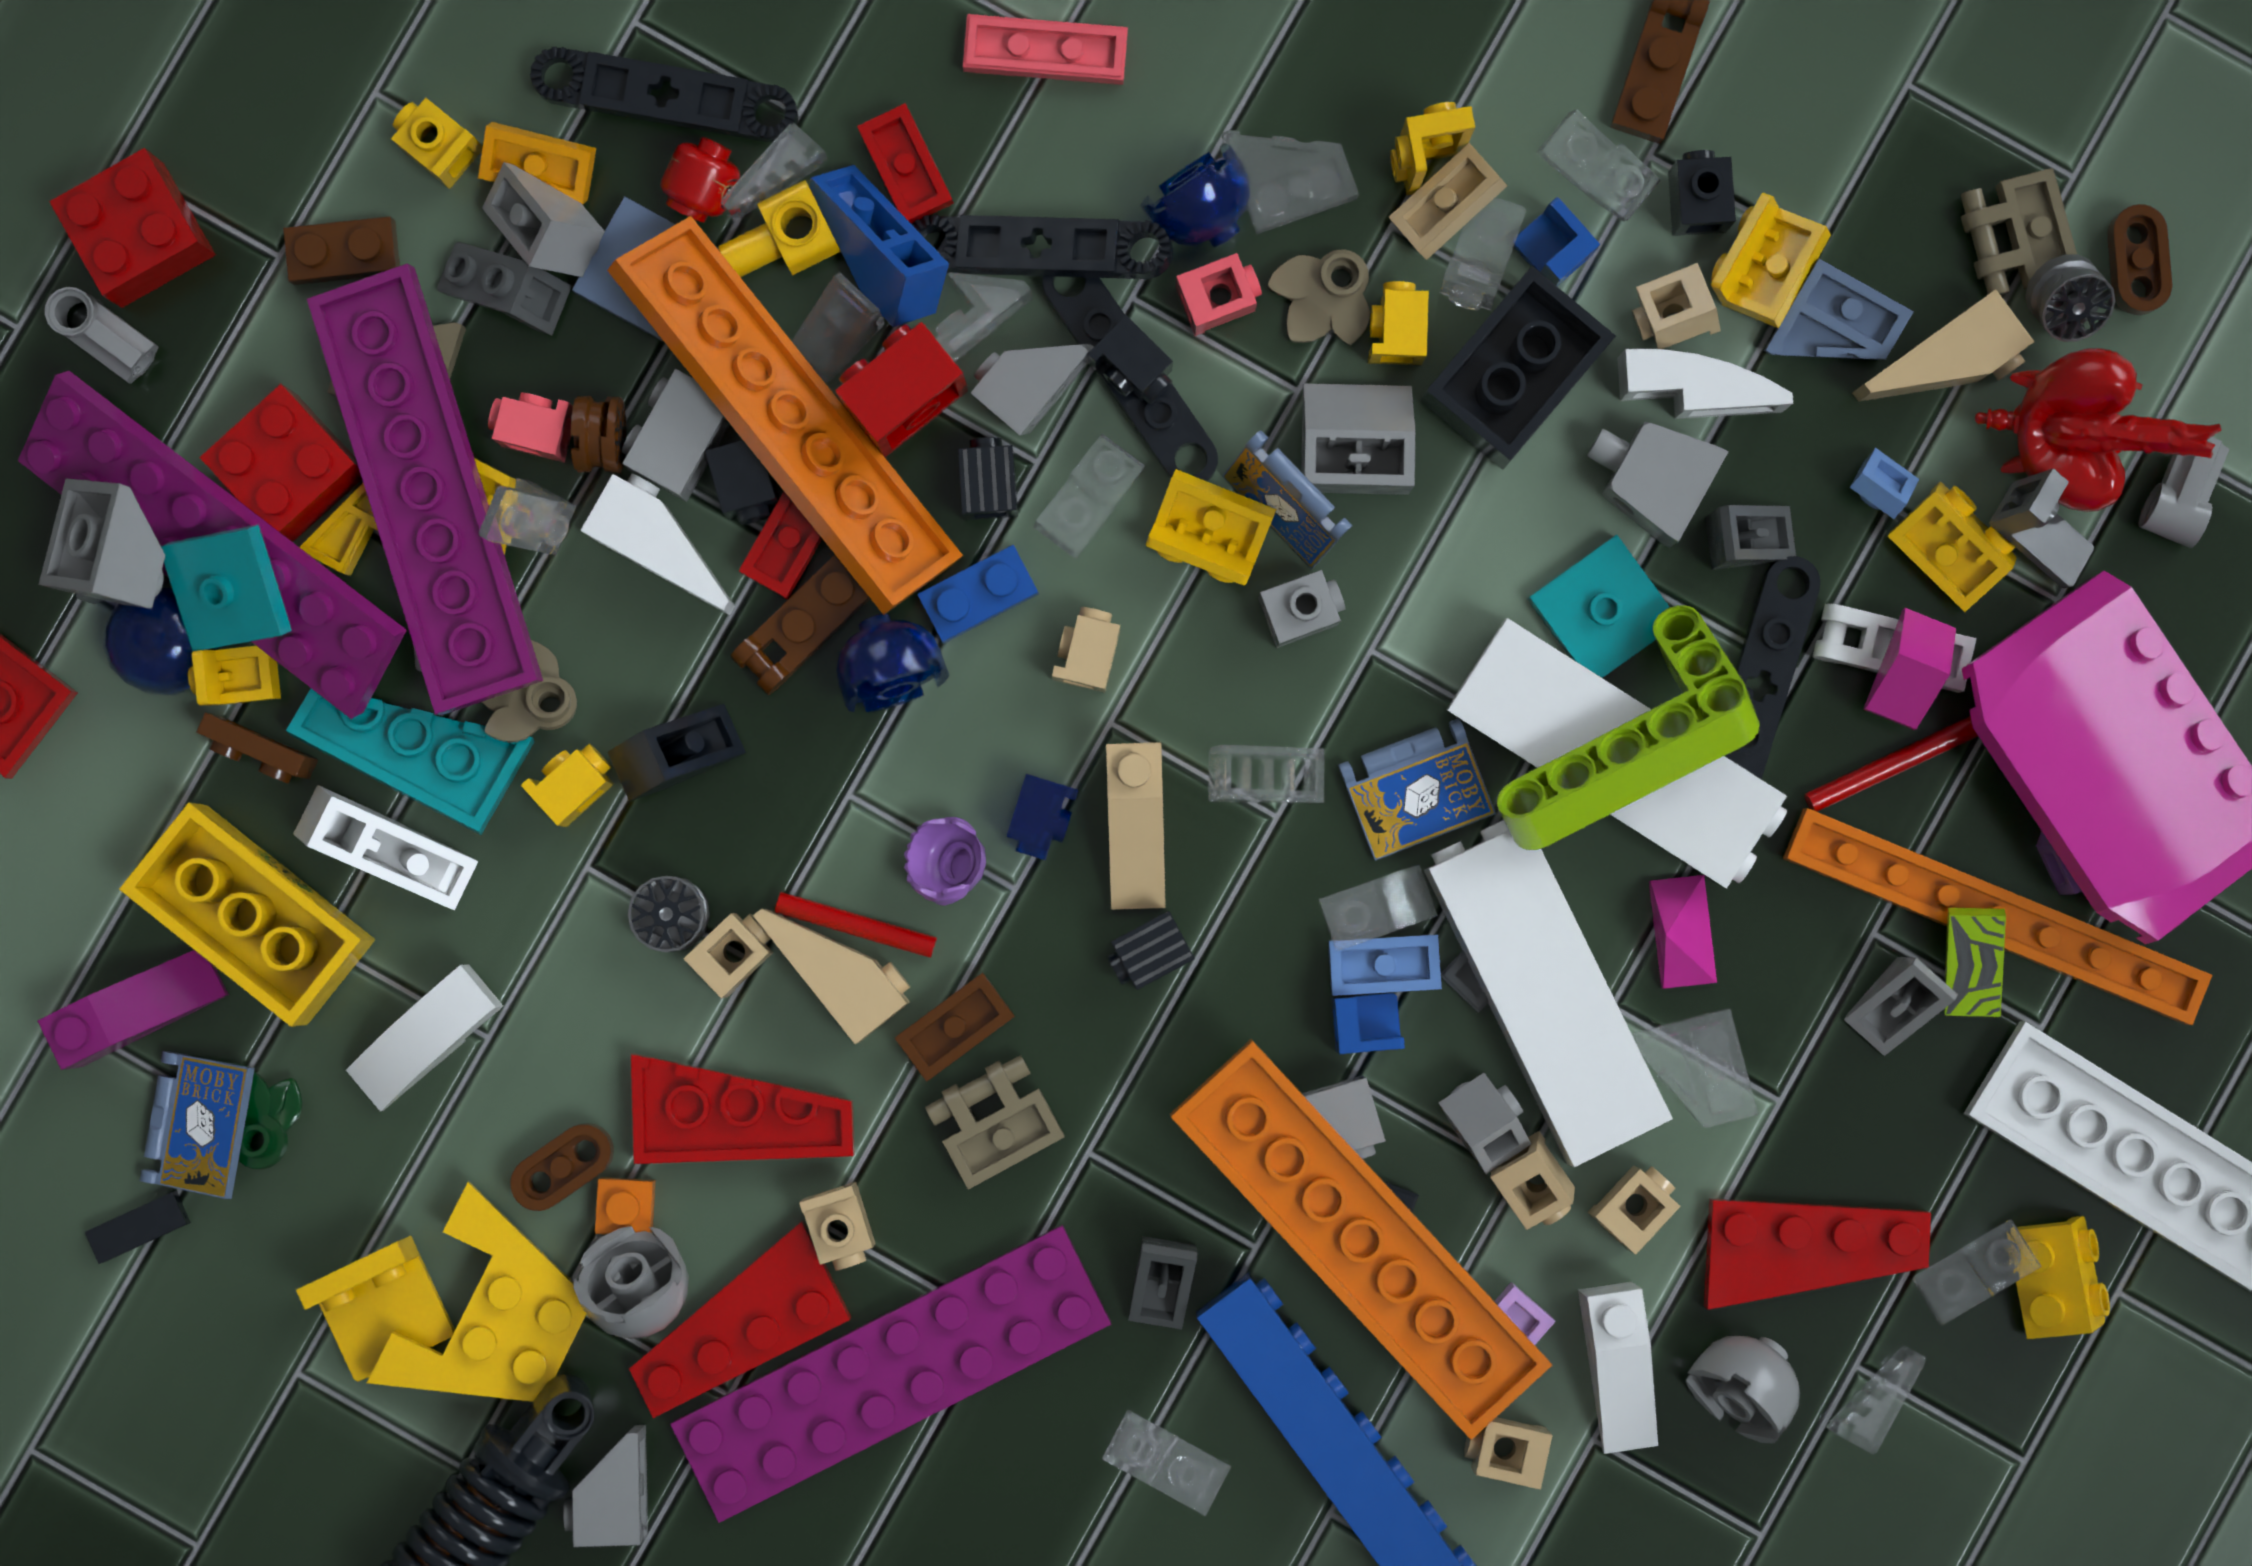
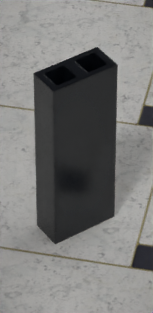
(137, 1227)

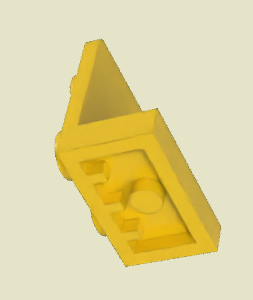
(377, 1297)

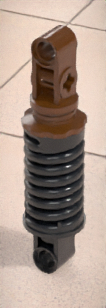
(505, 1489)

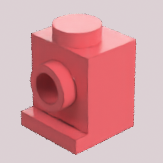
(1227, 273)
(532, 425)

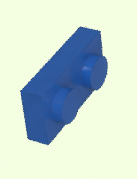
(978, 594)

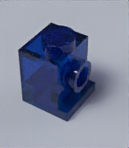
(1040, 816)

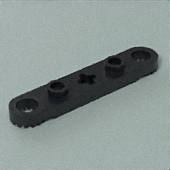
(624, 89)
(1078, 246)
(1167, 421)
(1774, 648)

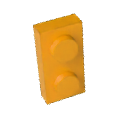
(553, 160)

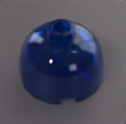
(1202, 200)
(150, 646)
(888, 664)

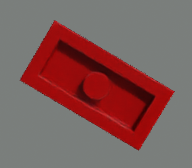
(905, 164)
(782, 549)

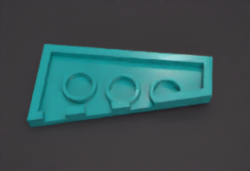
(418, 754)

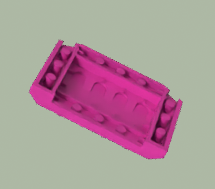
(2117, 757)

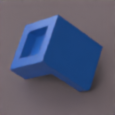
(1556, 242)
(1366, 1023)

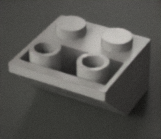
(1358, 438)

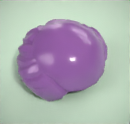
(944, 860)

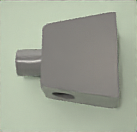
(1657, 477)

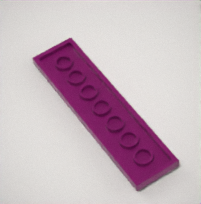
(424, 489)
(337, 635)
(890, 1373)

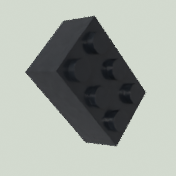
(1517, 367)

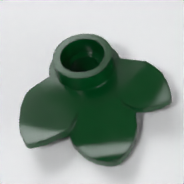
(272, 1114)

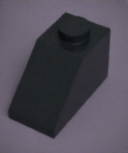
(675, 751)

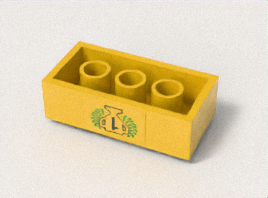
(247, 914)

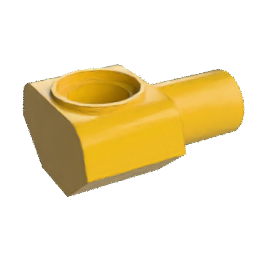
(770, 241)

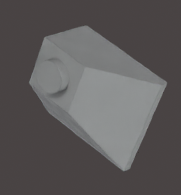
(103, 546)

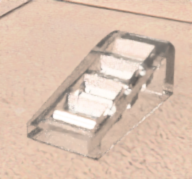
(778, 168)
(1220, 774)
(1875, 1406)

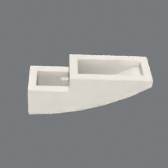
(1697, 384)
(424, 1036)

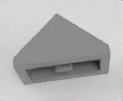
(1899, 1004)

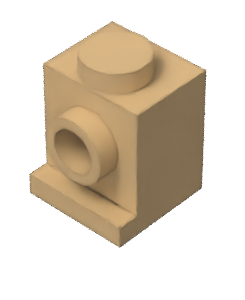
(1678, 293)
(1088, 650)
(710, 956)
(1529, 1201)
(844, 1205)
(1636, 1229)
(1525, 1462)

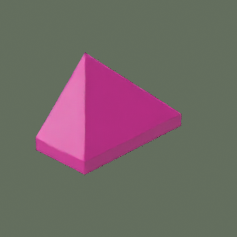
(1682, 931)

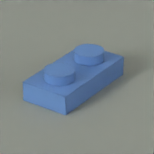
(1386, 966)

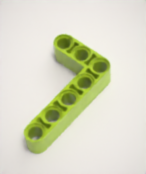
(1644, 753)

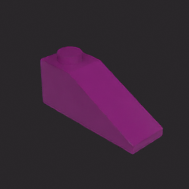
(131, 1009)

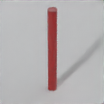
(1890, 765)

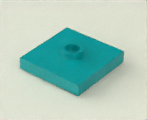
(225, 588)
(1601, 608)

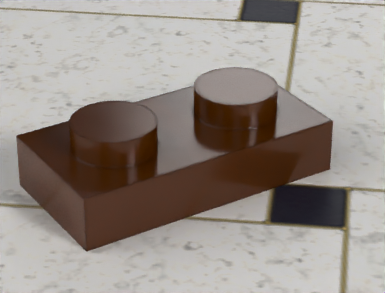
(340, 250)
(234, 739)
(954, 1026)

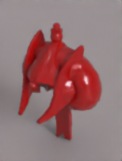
(2075, 426)

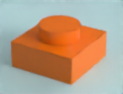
(624, 1204)

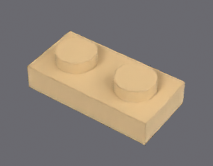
(1447, 201)

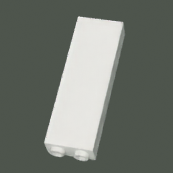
(1550, 705)
(1547, 994)

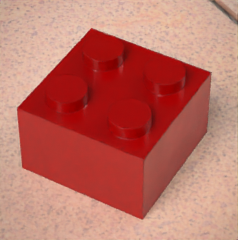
(132, 228)
(901, 387)
(284, 463)

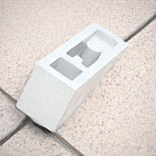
(646, 532)
(384, 848)
(1620, 1365)

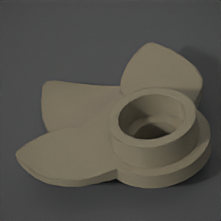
(1318, 302)
(519, 712)

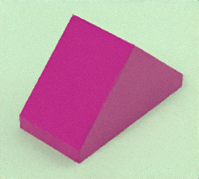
(1912, 669)

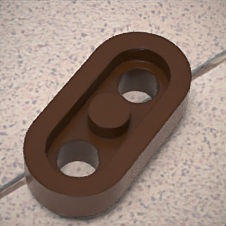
(2143, 262)
(563, 1166)

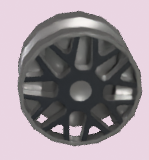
(2065, 314)
(668, 914)

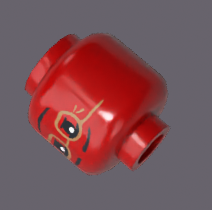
(699, 179)

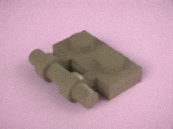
(2034, 222)
(1002, 1137)

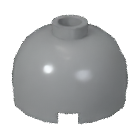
(632, 1282)
(1749, 1383)

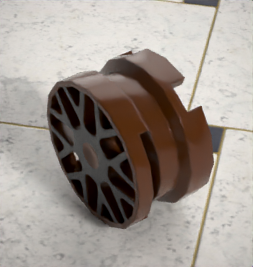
(598, 434)

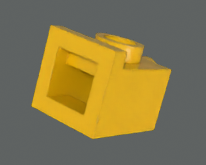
(446, 155)
(1400, 325)
(570, 784)

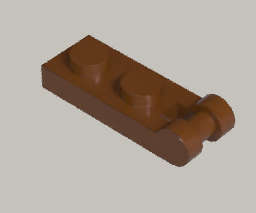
(1658, 69)
(802, 624)

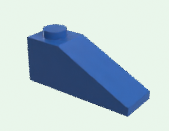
(880, 246)

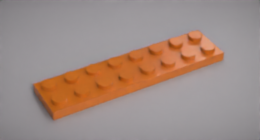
(785, 413)
(1360, 1239)

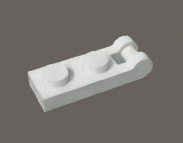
(1874, 641)

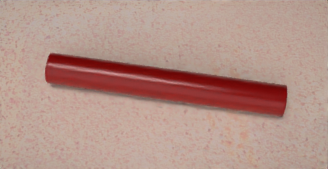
(855, 924)

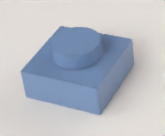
(1884, 483)

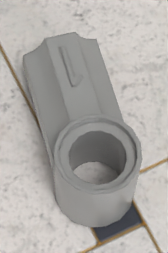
(101, 334)
(2180, 504)

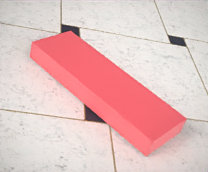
(1045, 49)

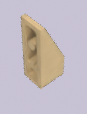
(1961, 353)
(1136, 825)
(846, 981)

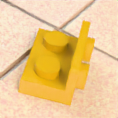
(1954, 545)

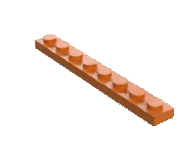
(2030, 930)

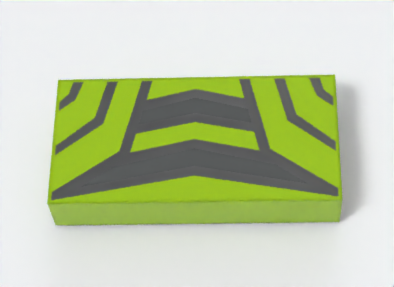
(1975, 960)

